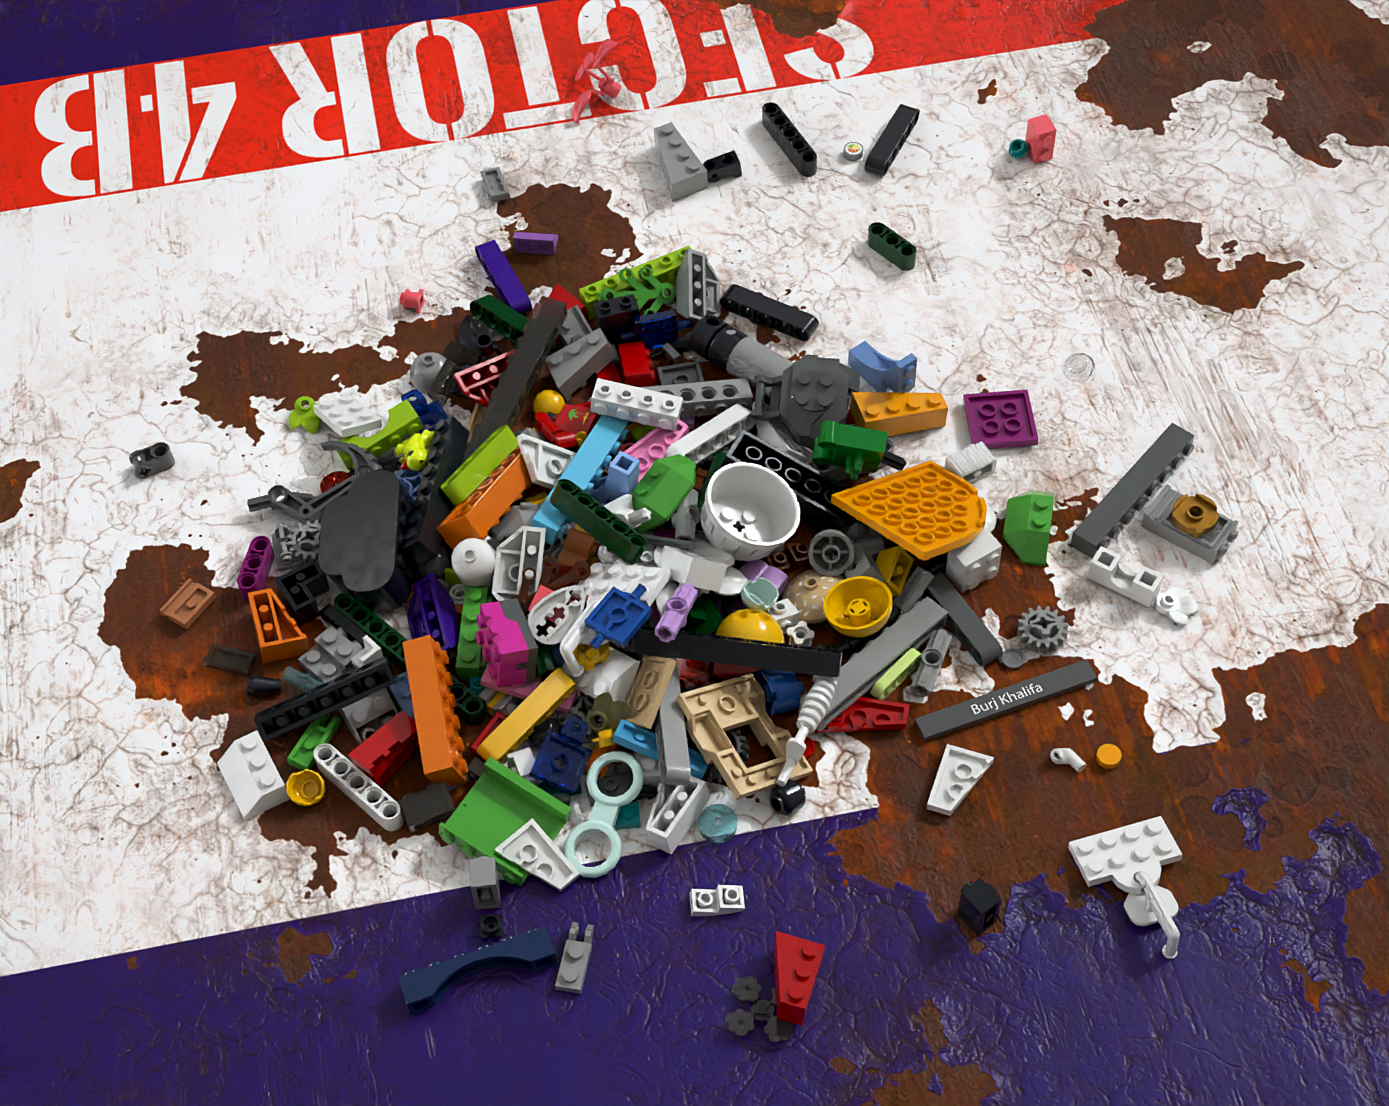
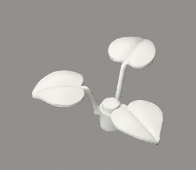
(731, 584)

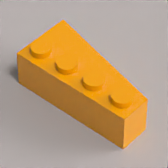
(898, 411)

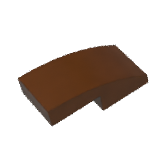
(791, 558)

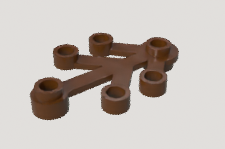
(544, 581)

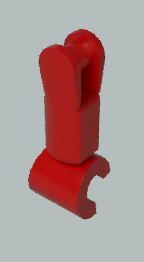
(553, 432)

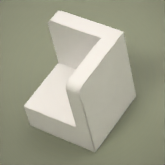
(368, 654)

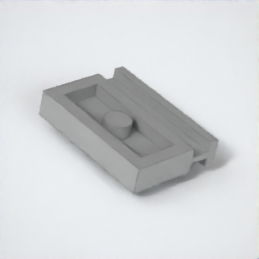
(574, 326)

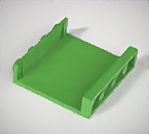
(496, 810)

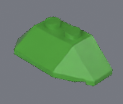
(663, 489)
(1029, 526)

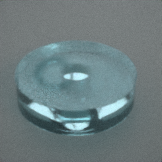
(713, 814)

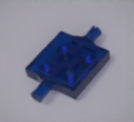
(655, 329)

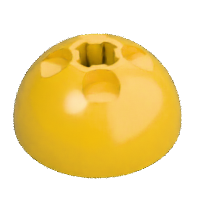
(858, 606)
(751, 625)

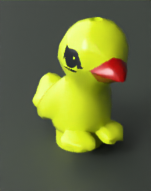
(415, 451)

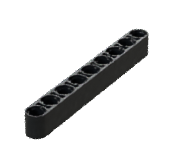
(739, 652)

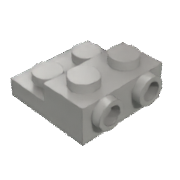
(330, 654)

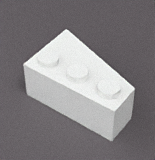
(675, 813)

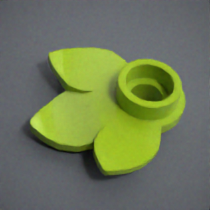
(304, 416)

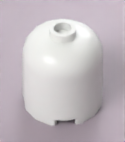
(474, 562)

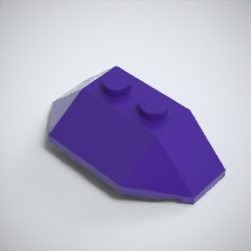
(433, 613)

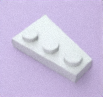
(538, 855)

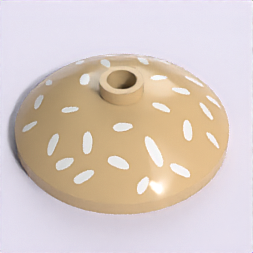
(808, 593)

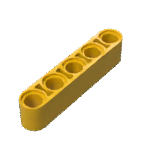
(526, 716)

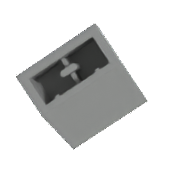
(368, 714)

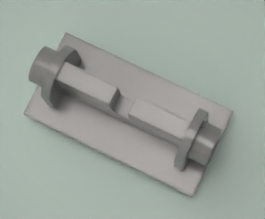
(283, 557)

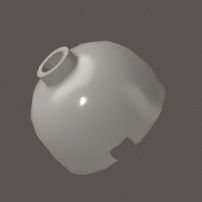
(425, 370)
(830, 552)

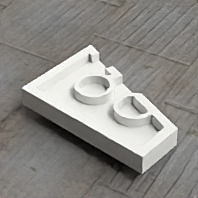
(956, 777)

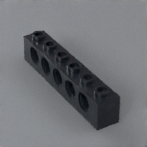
(325, 698)

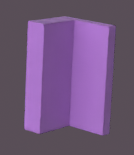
(535, 243)

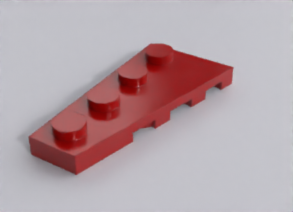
(870, 715)

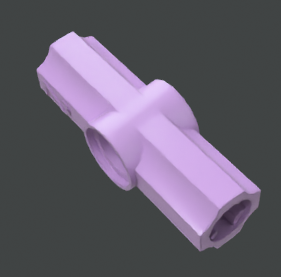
(676, 612)

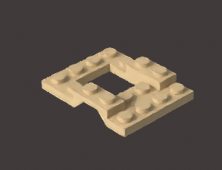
(729, 706)

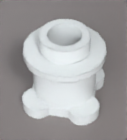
(800, 634)

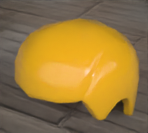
(548, 401)
(305, 787)

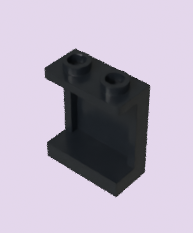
(616, 317)

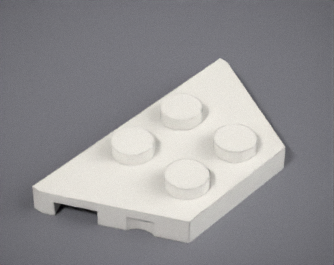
(544, 460)

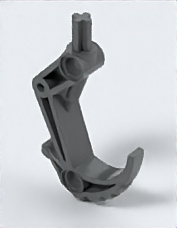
(309, 507)

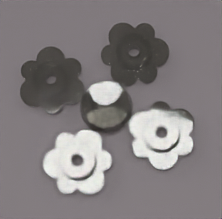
(761, 1010)

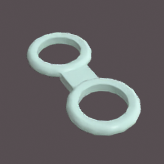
(604, 813)

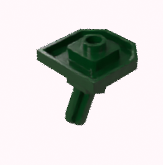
(703, 617)

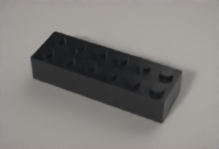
(810, 486)

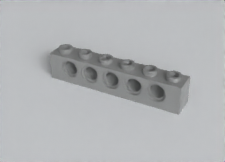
(709, 396)

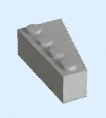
(679, 163)

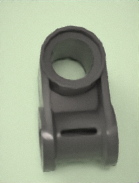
(153, 459)

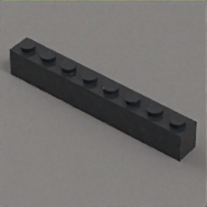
(431, 504)

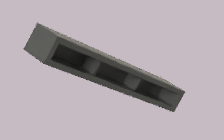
(1133, 490)

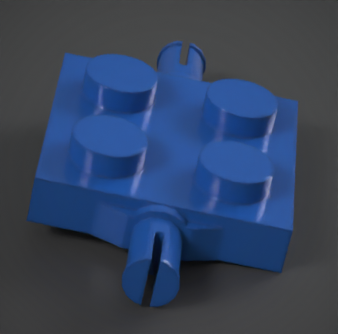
(618, 616)

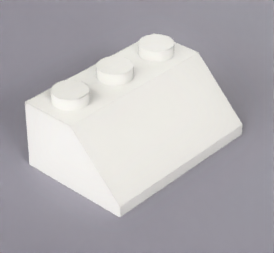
(612, 676)
(252, 776)

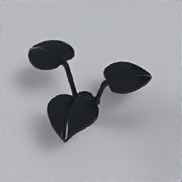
(479, 336)

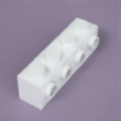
(636, 404)

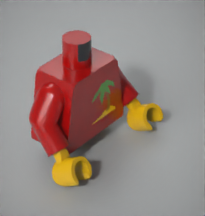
(577, 419)

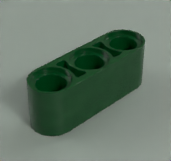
(891, 246)

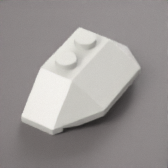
(512, 556)

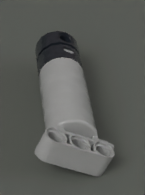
(737, 352)

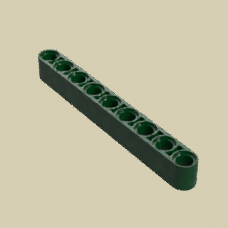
(388, 636)

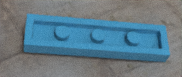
(644, 742)

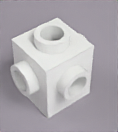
(784, 614)

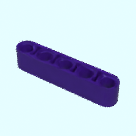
(503, 277)

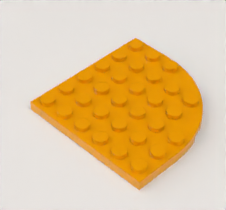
(918, 509)

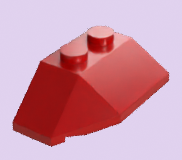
(482, 378)

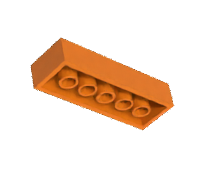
(487, 501)
(434, 711)

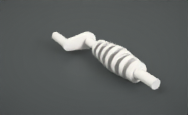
(812, 712)

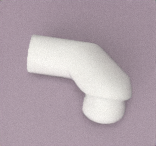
(1067, 756)

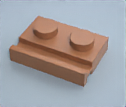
(188, 603)

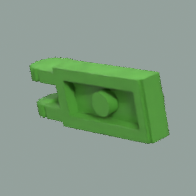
(316, 734)

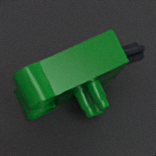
(853, 449)

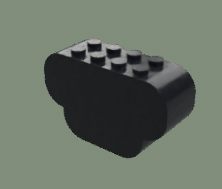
(365, 541)

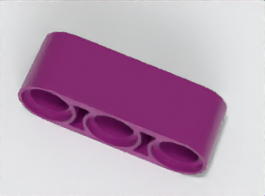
(255, 566)

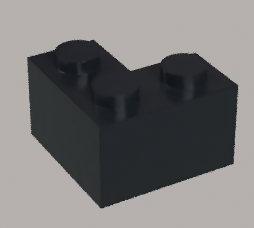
(300, 588)

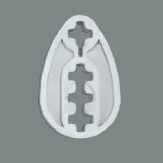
(545, 608)

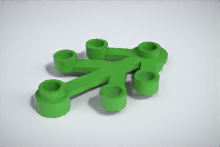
(642, 294)

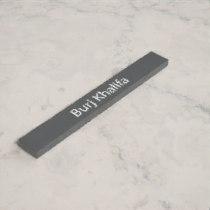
(1005, 700)

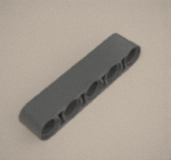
(964, 621)

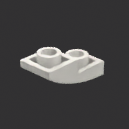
(723, 900)

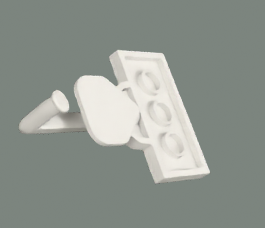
(596, 586)
(1136, 854)

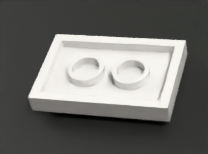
(347, 416)

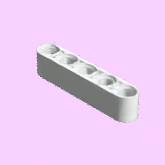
(713, 434)
(361, 796)

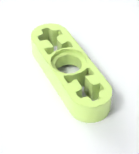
(896, 674)

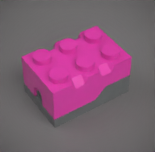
(507, 642)

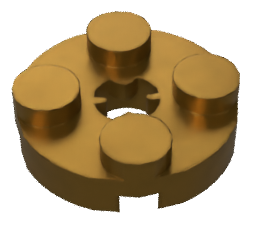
(1195, 525)

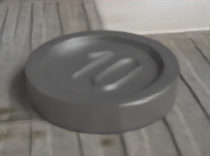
(1013, 659)

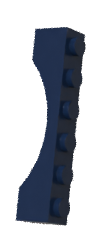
(526, 952)

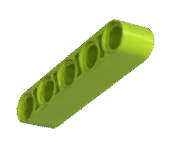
(479, 465)

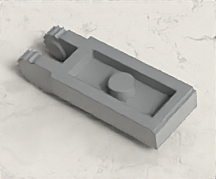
(575, 960)

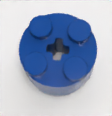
(780, 690)

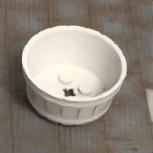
(755, 500)

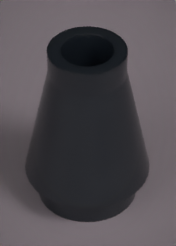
(262, 686)

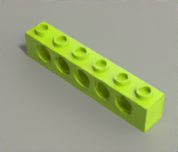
(663, 269)

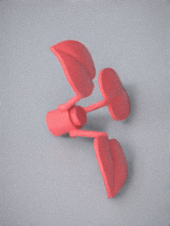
(606, 85)

